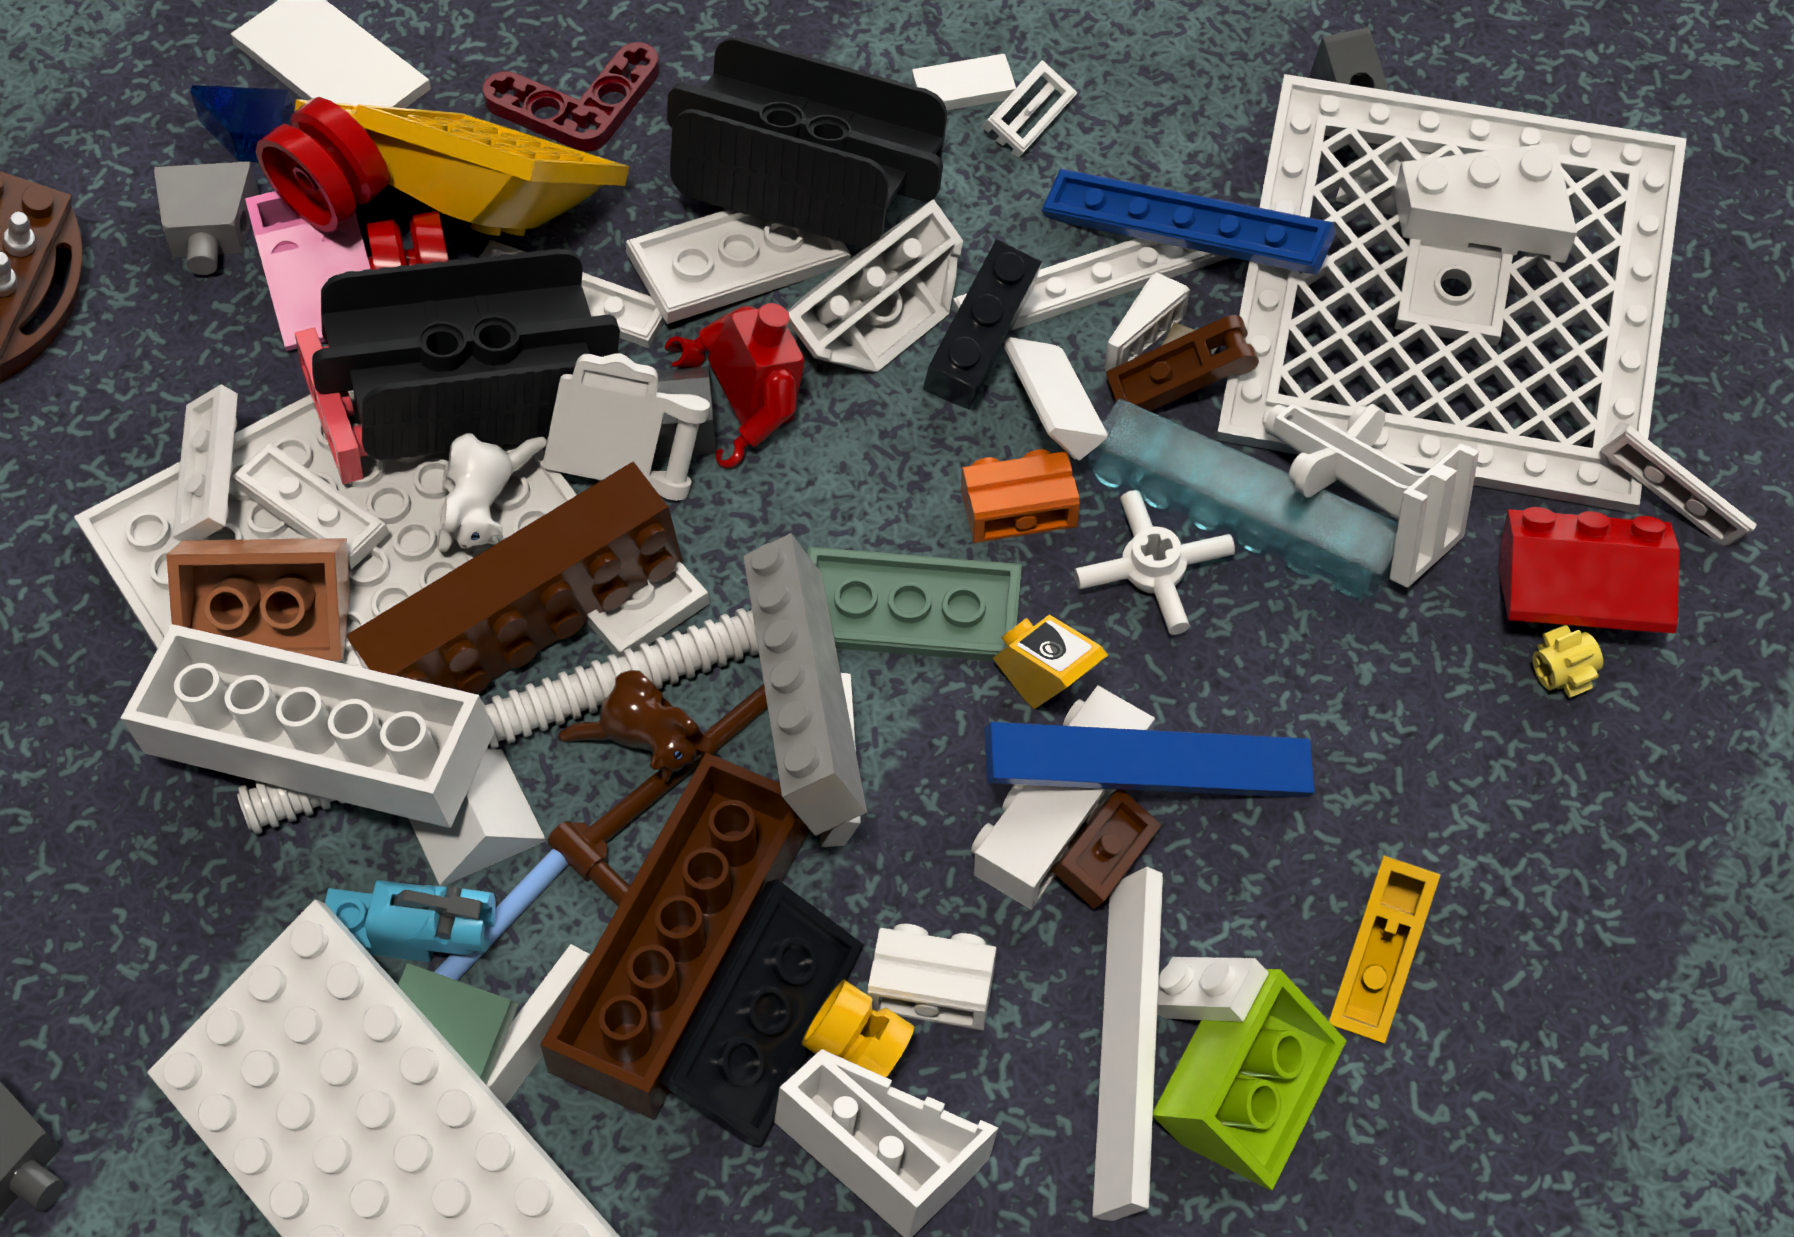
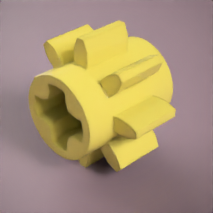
(1568, 660)

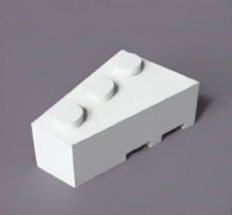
(1489, 199)
(881, 1142)

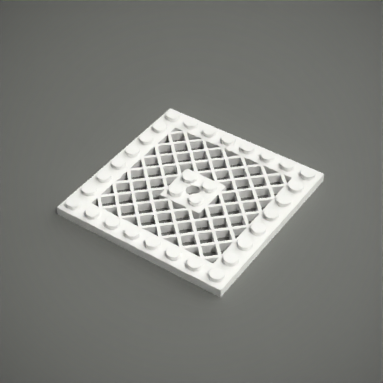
(1507, 458)

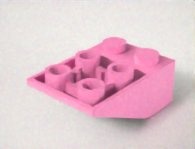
(301, 261)

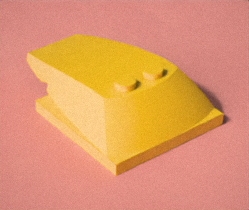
(482, 168)

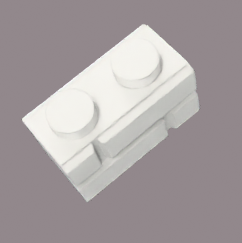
(932, 976)

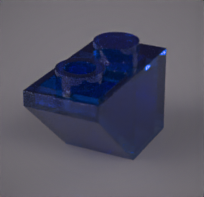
(241, 115)

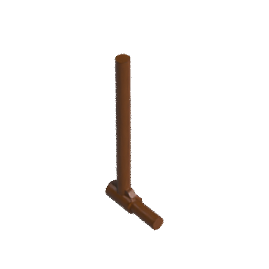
(586, 846)

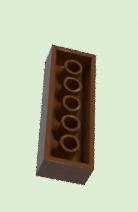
(527, 588)
(672, 934)

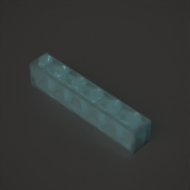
(1245, 499)

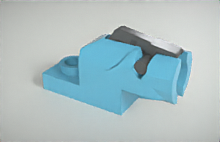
(416, 919)

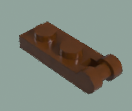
(1184, 364)

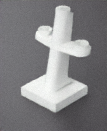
(1428, 506)

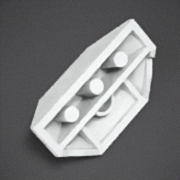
(883, 294)

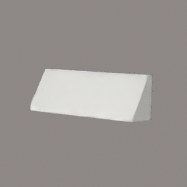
(1057, 395)
(1676, 485)

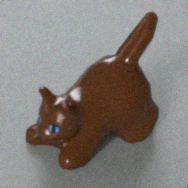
(642, 719)

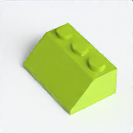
(1252, 1082)

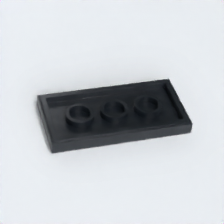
(758, 1011)

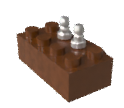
(32, 232)

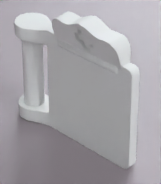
(614, 417)

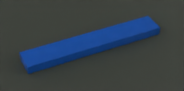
(1190, 221)
(1148, 760)

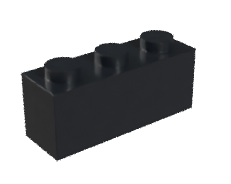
(982, 325)

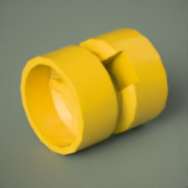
(857, 1032)

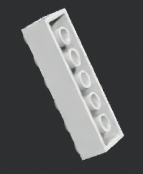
(310, 725)

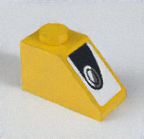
(1046, 658)

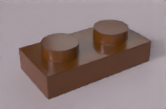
(1106, 848)

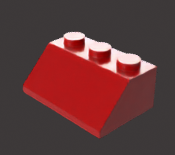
(1590, 570)

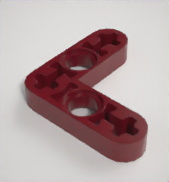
(586, 110)

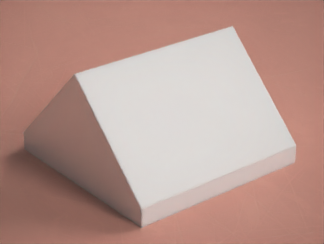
(487, 828)

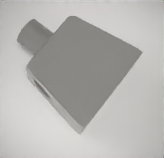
(205, 210)

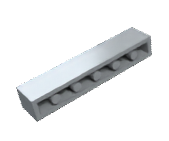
(803, 686)

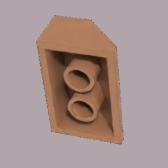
(264, 592)

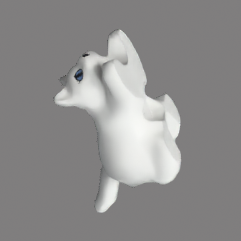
(474, 481)

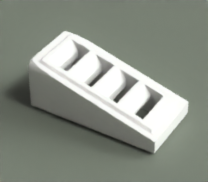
(1148, 319)

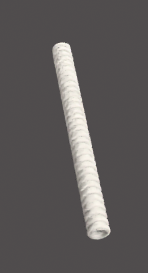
(554, 700)

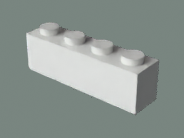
(1047, 819)

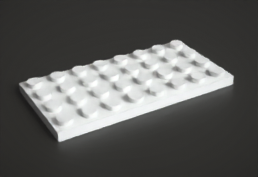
(355, 1108)

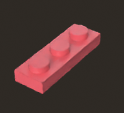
(333, 413)

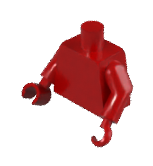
(755, 366)

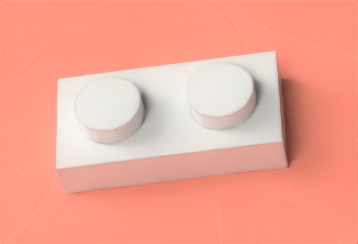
(1209, 988)

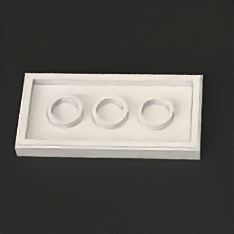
(328, 56)
(726, 261)

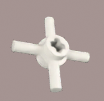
(1149, 575)

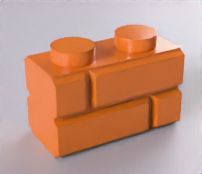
(1019, 495)

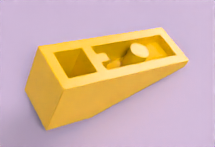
(1384, 948)

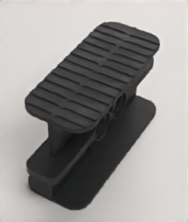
(804, 141)
(457, 348)

